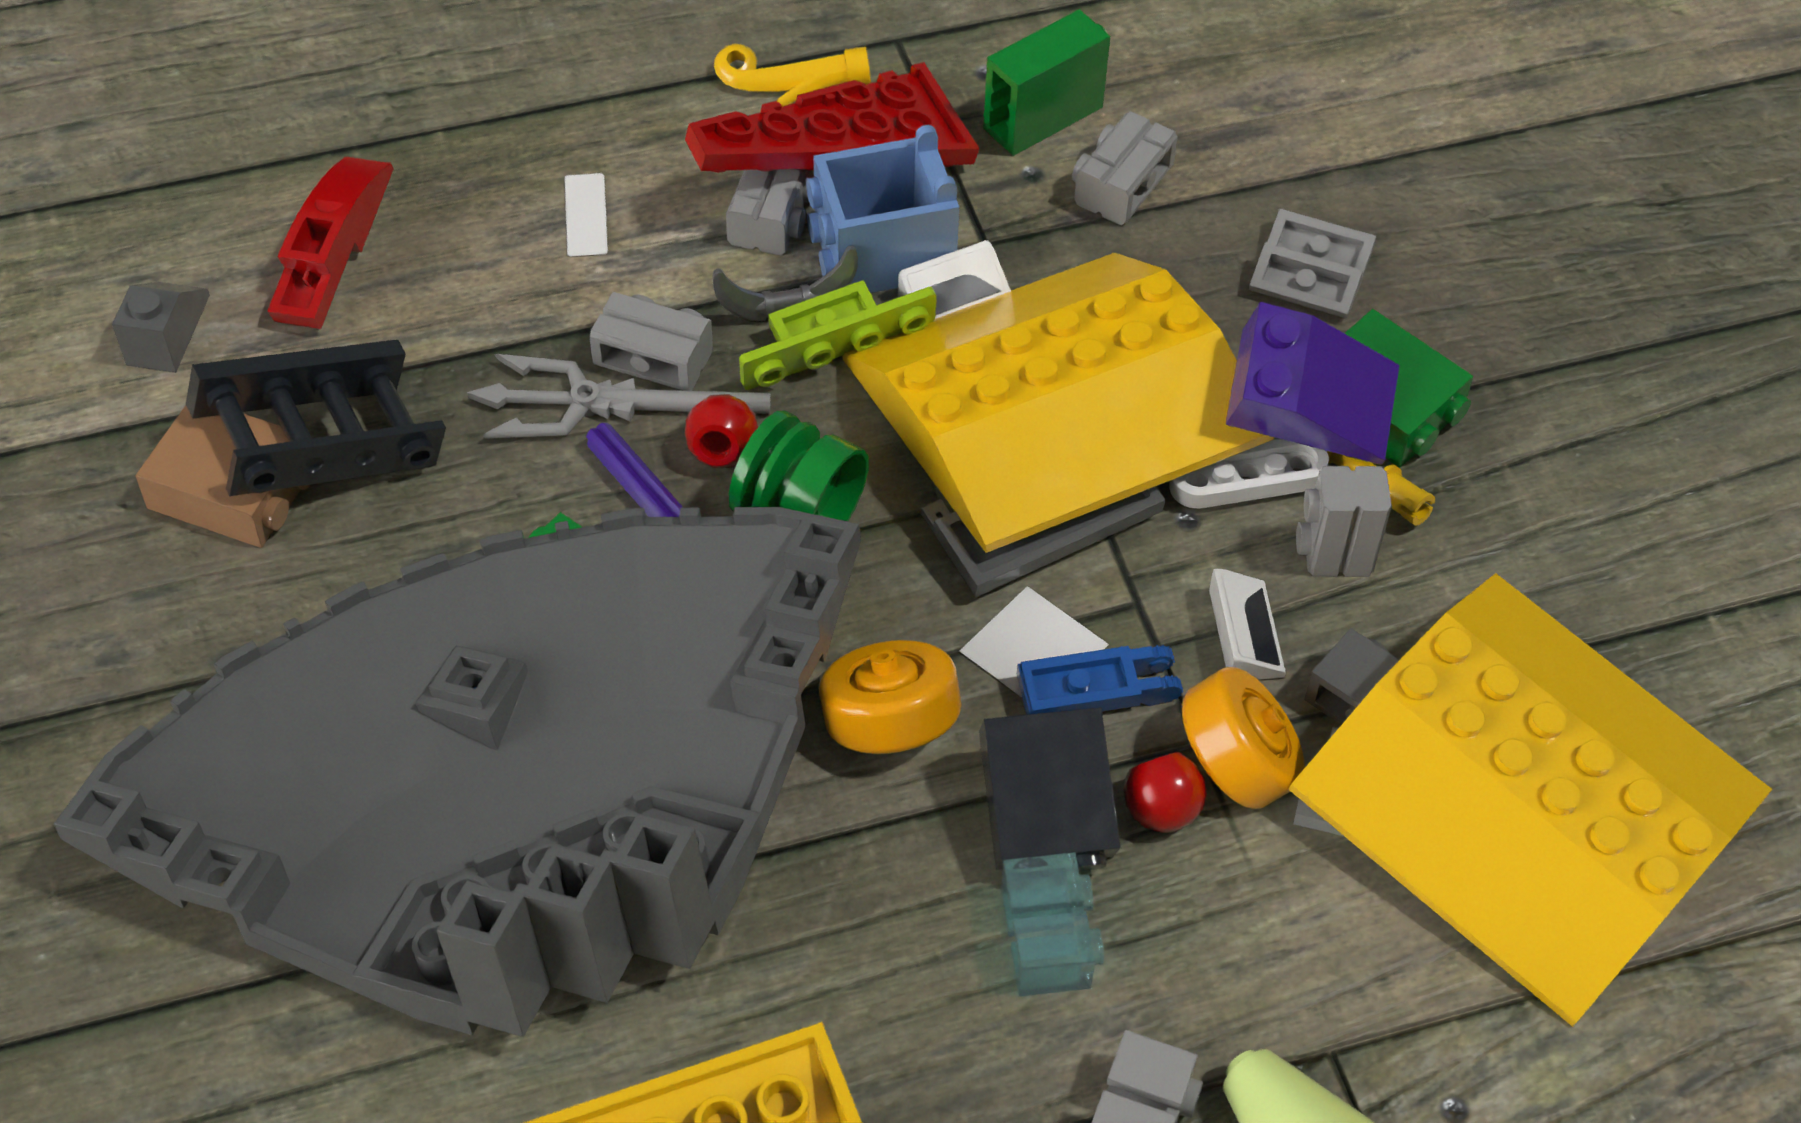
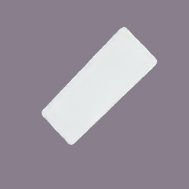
(585, 214)

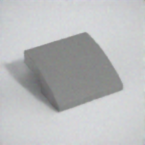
(1313, 263)

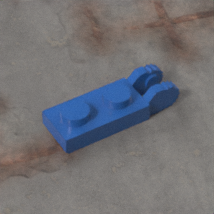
(1098, 680)

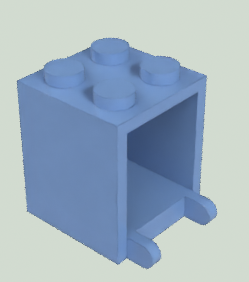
(885, 203)

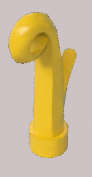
(794, 77)

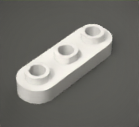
(1268, 466)

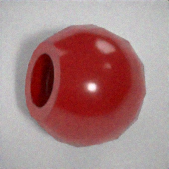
(718, 427)
(1165, 792)

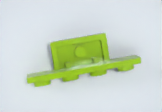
(829, 326)

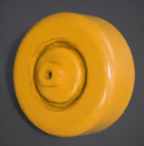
(890, 696)
(1242, 737)

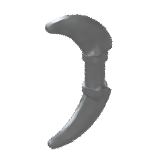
(757, 306)

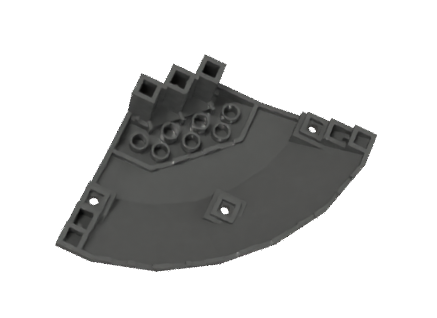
(504, 832)

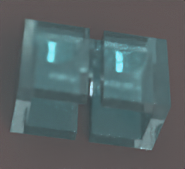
(1048, 916)

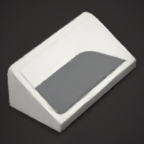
(957, 278)
(1246, 624)

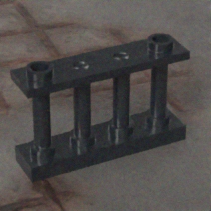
(305, 378)

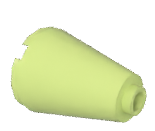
(1273, 1091)

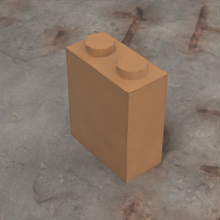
(190, 476)

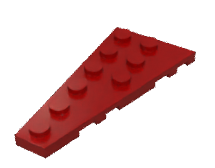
(833, 121)

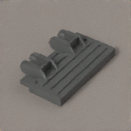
(992, 569)

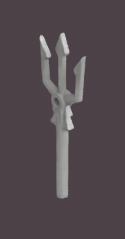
(589, 398)

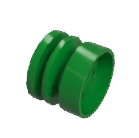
(798, 471)

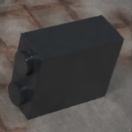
(1050, 787)

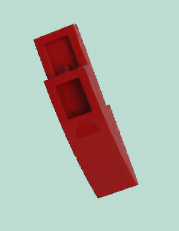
(323, 234)

